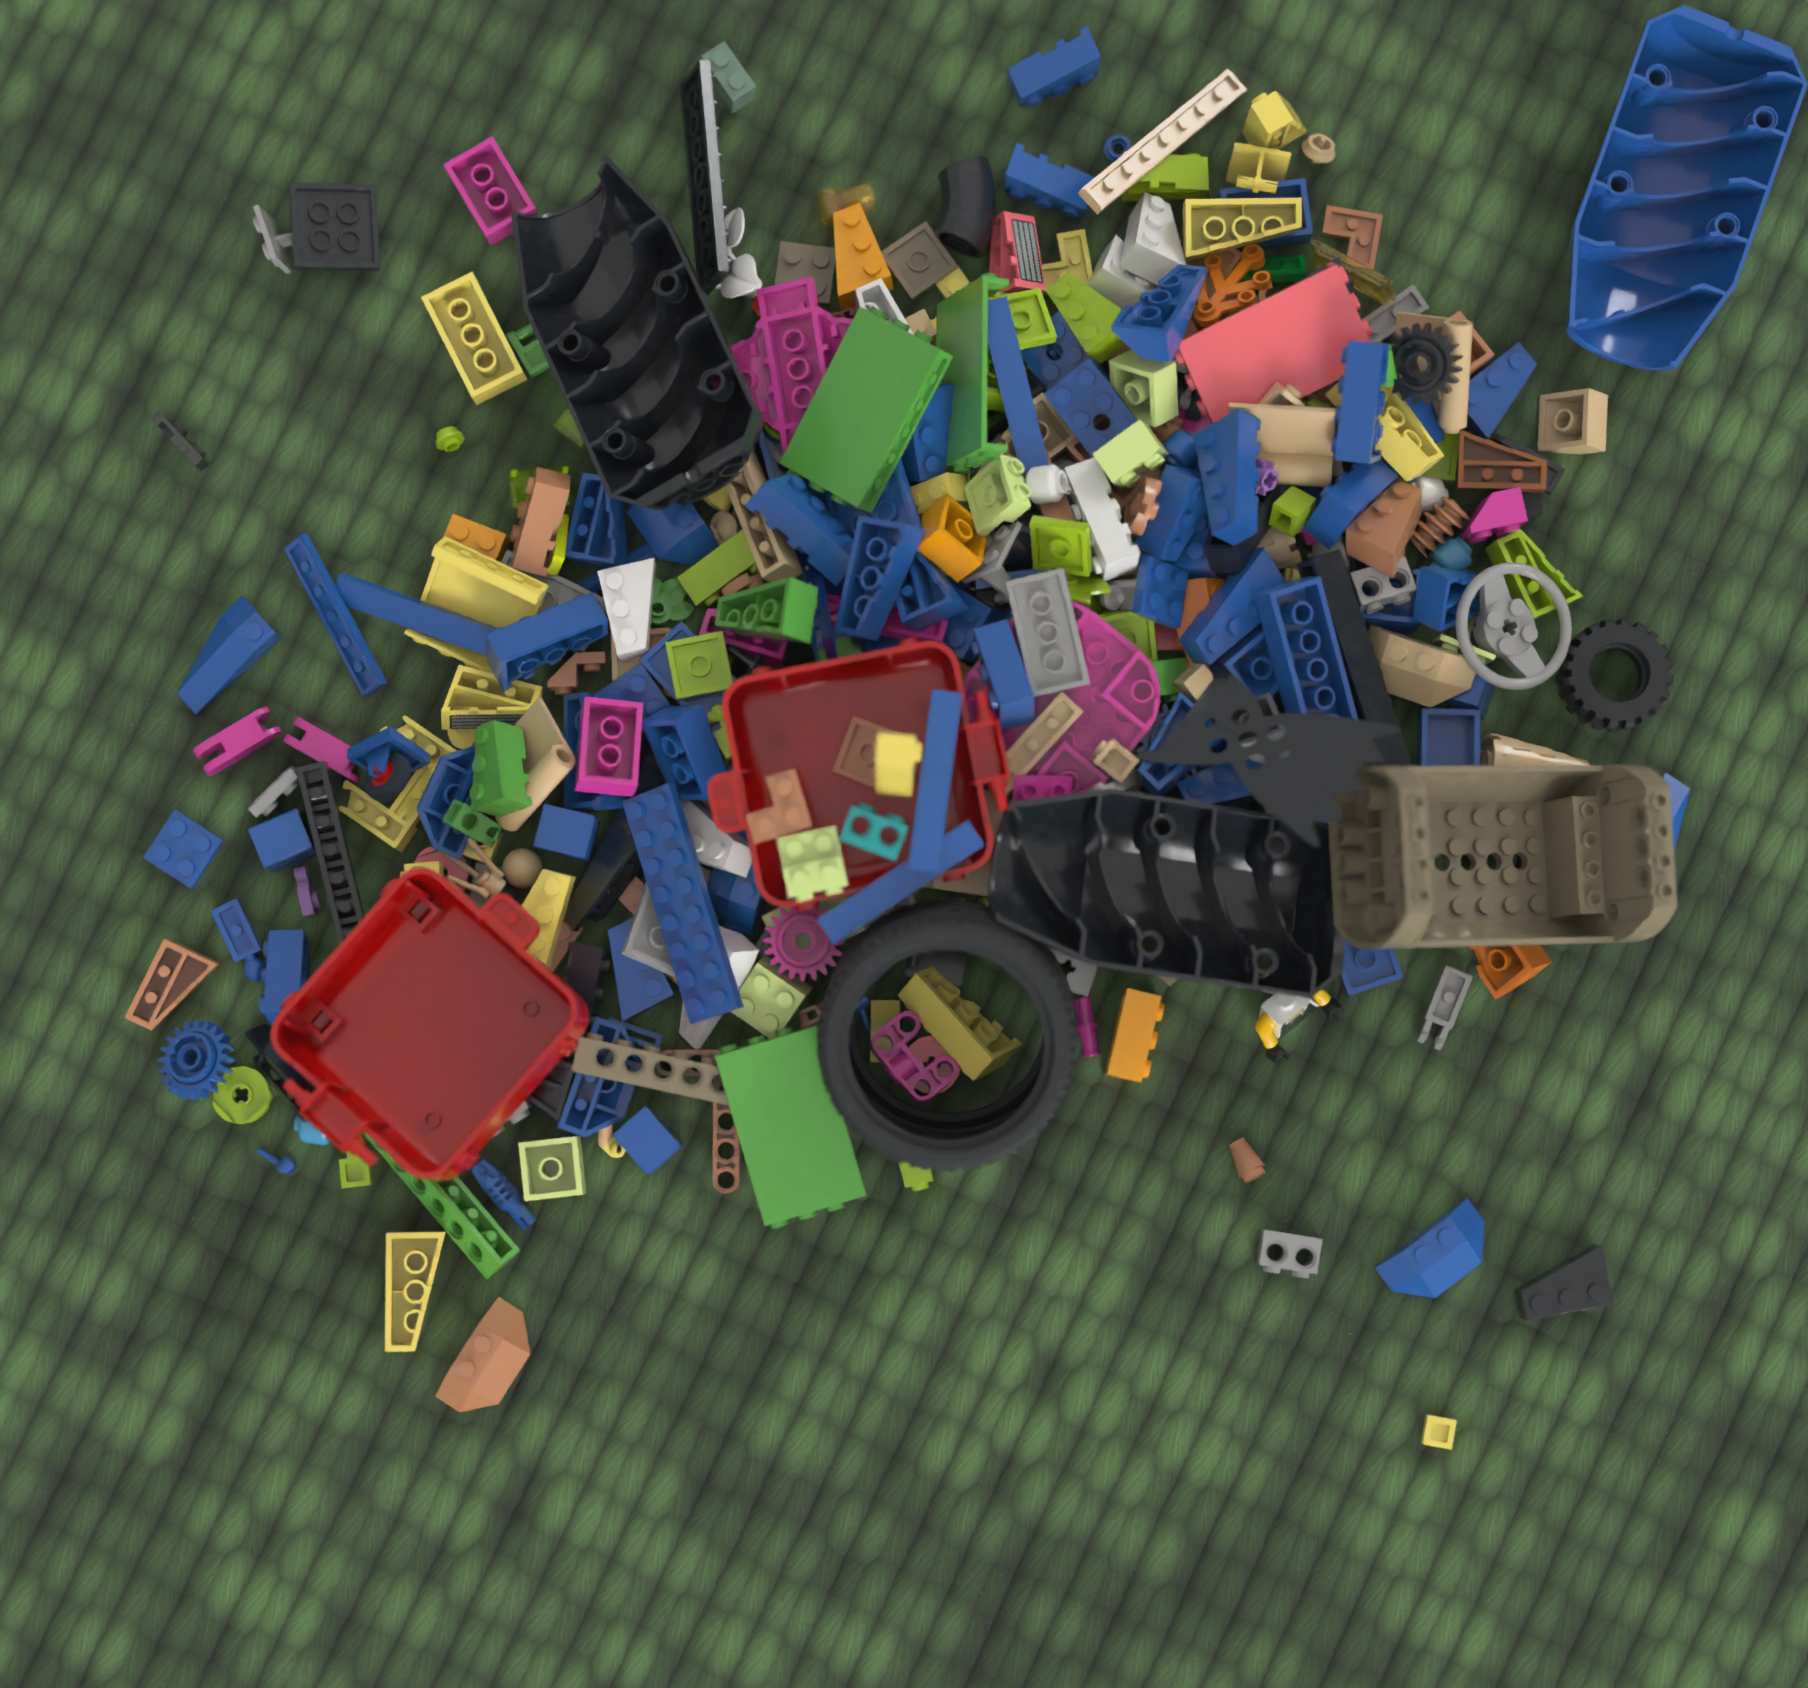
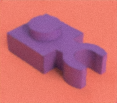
(308, 898)

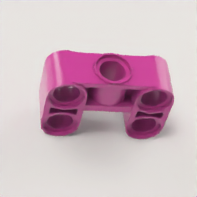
(903, 1064)

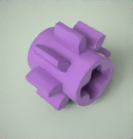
(1267, 476)

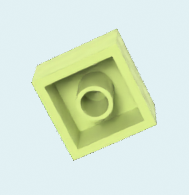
(1146, 387)
(1131, 454)
(770, 998)
(552, 1168)

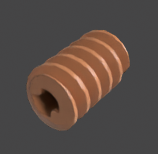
(1437, 525)

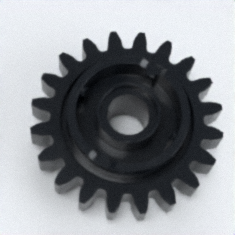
(1439, 363)

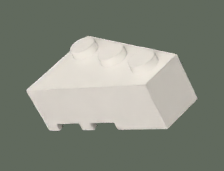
(1151, 240)

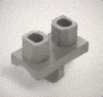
(1121, 594)

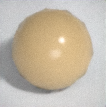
(522, 867)

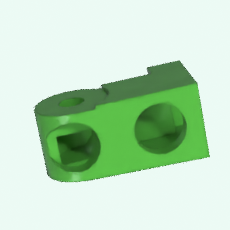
(472, 823)

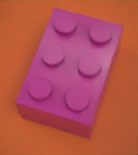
(489, 189)
(609, 746)

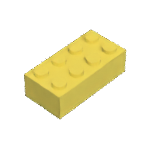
(474, 338)

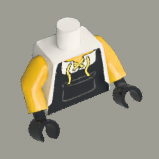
(1283, 1013)

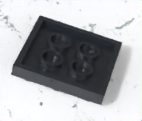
(334, 226)

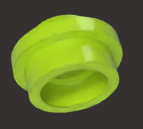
(449, 439)

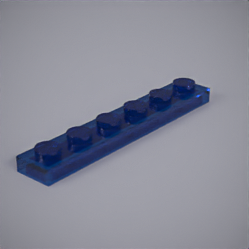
(822, 620)

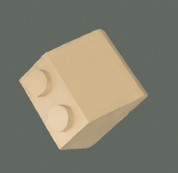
(1573, 422)

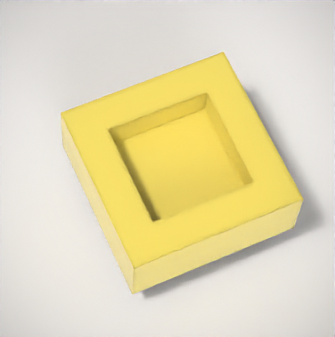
(1438, 1431)

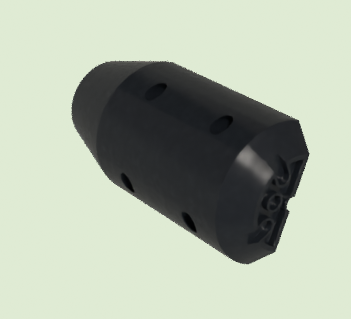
(635, 346)
(1195, 896)

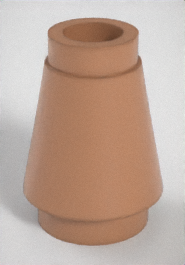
(1246, 1161)

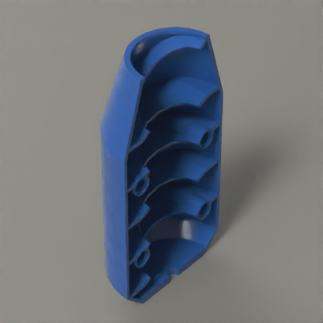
(1678, 186)

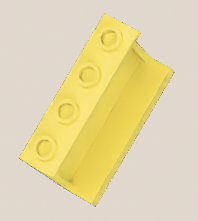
(477, 589)

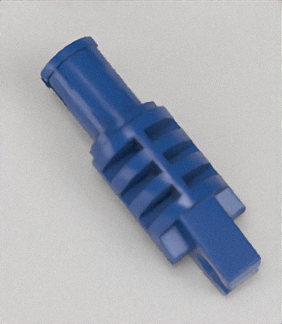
(503, 1192)

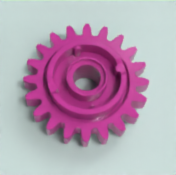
(789, 954)

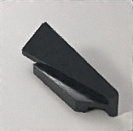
(606, 876)
(274, 1067)

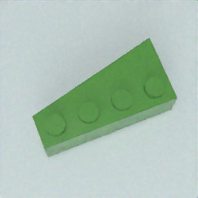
(771, 611)

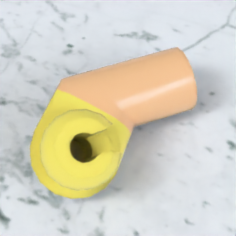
(609, 1143)

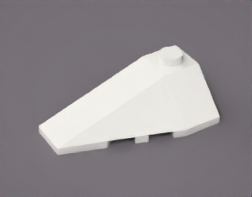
(741, 957)

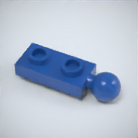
(240, 937)

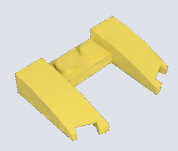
(398, 823)

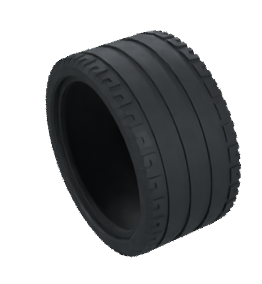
(926, 1136)

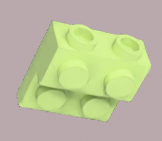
(997, 494)
(812, 863)

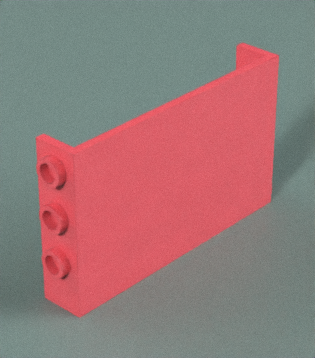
(1282, 338)

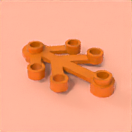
(1209, 311)

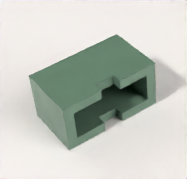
(731, 79)

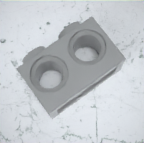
(1384, 591)
(1290, 1245)

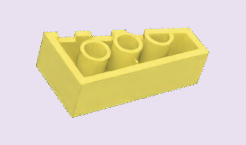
(409, 1279)

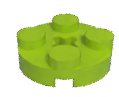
(258, 1096)

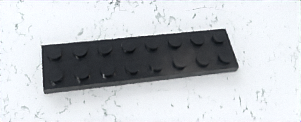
(704, 176)

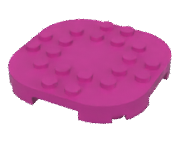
(1115, 704)

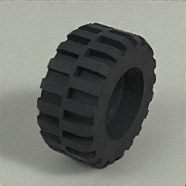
(1651, 666)

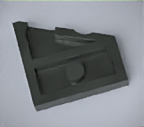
(176, 434)

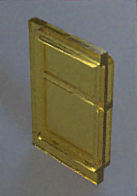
(1364, 278)

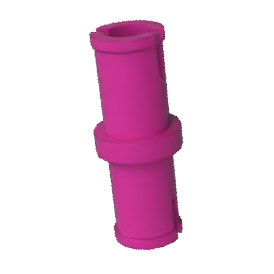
(1086, 1027)

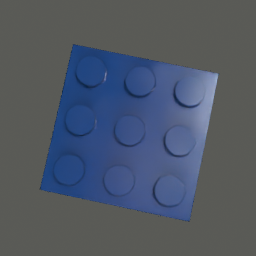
(894, 504)

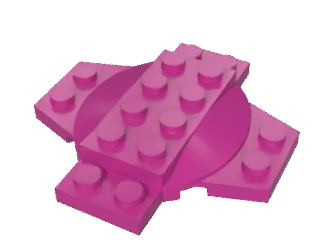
(789, 352)

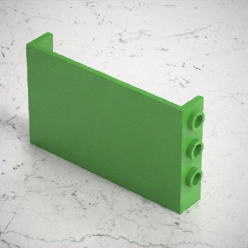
(964, 335)
(866, 409)
(788, 1126)

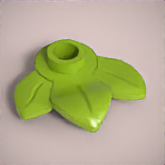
(1083, 587)

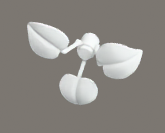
(743, 274)

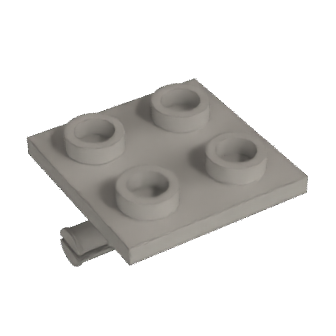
(274, 243)
(995, 552)

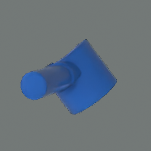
(863, 1003)
(284, 1166)

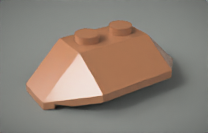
(488, 1360)

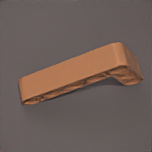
(720, 1135)

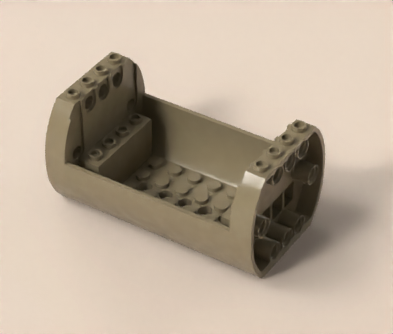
(1587, 840)

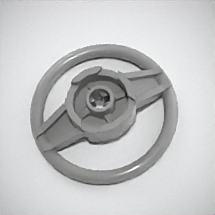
(1515, 644)

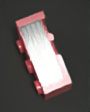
(1016, 252)

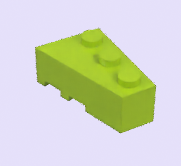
(1173, 179)
(1087, 316)

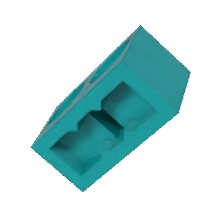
(871, 839)

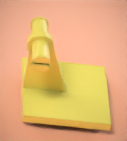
(1257, 167)

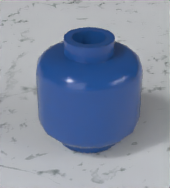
(1181, 449)

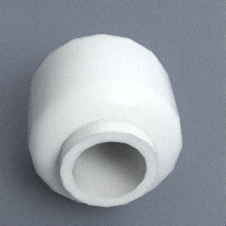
(1046, 484)
(1432, 492)

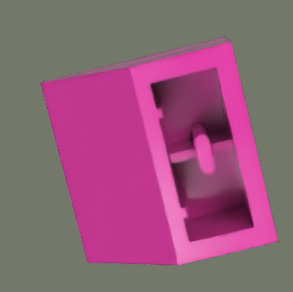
(1497, 513)

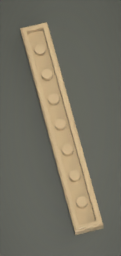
(1162, 141)

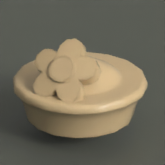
(1319, 148)
(724, 526)

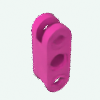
(237, 741)
(323, 747)

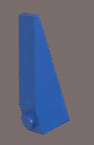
(1252, 663)

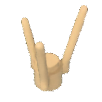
(488, 882)

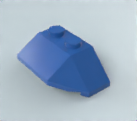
(674, 533)
(449, 781)
(736, 897)
(596, 1100)
(1437, 1254)

